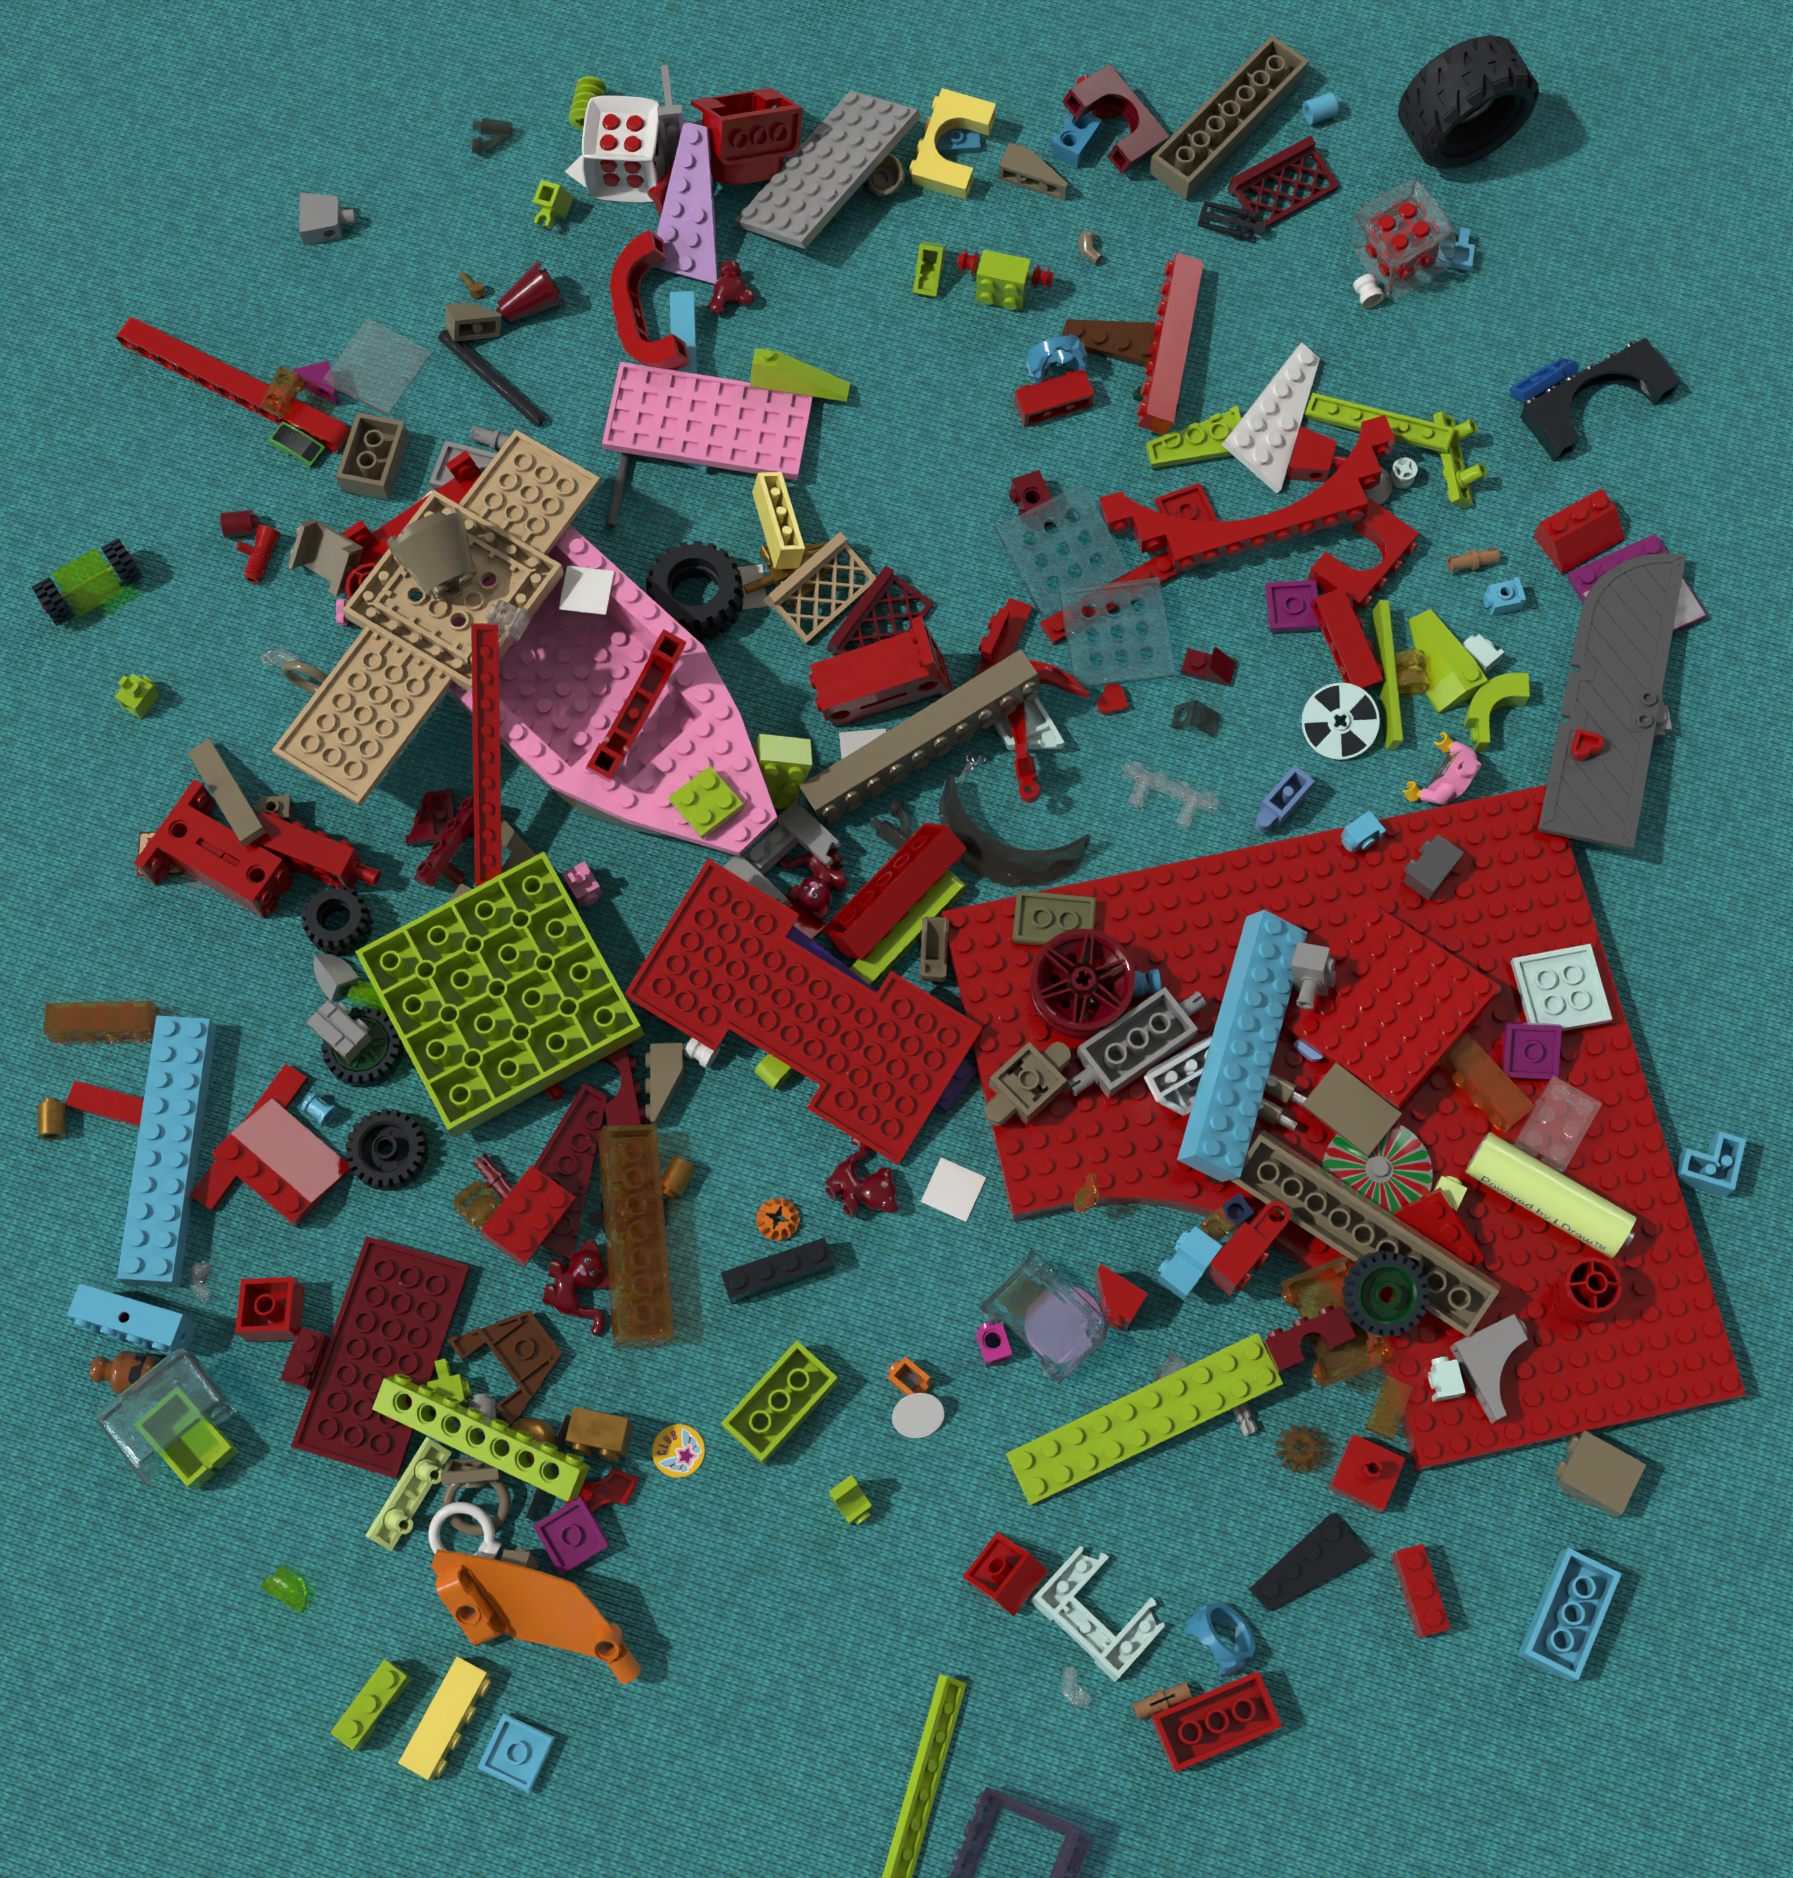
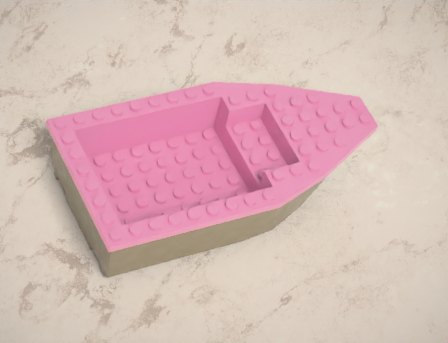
(569, 685)

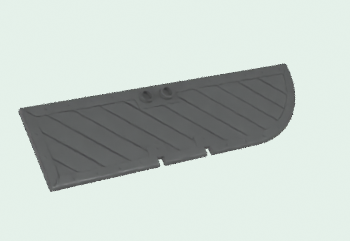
(1617, 694)

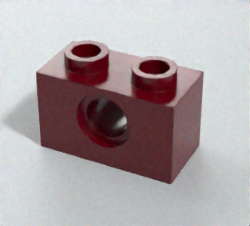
(1029, 487)

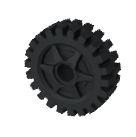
(392, 1169)

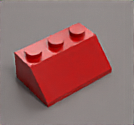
(1580, 531)

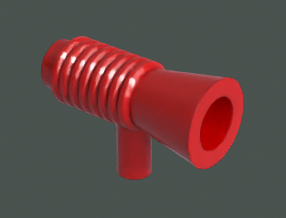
(259, 554)

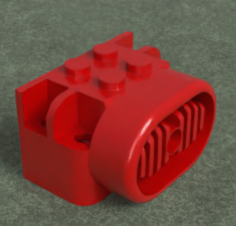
(749, 134)

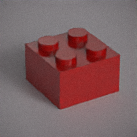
(269, 1309)

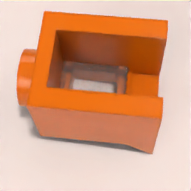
(908, 1377)

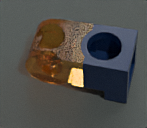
(1227, 1218)

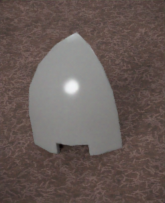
(333, 975)

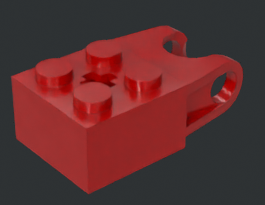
(1247, 1249)

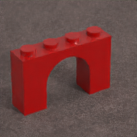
(1394, 542)

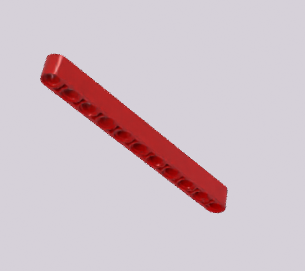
(228, 382)

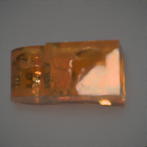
(282, 392)

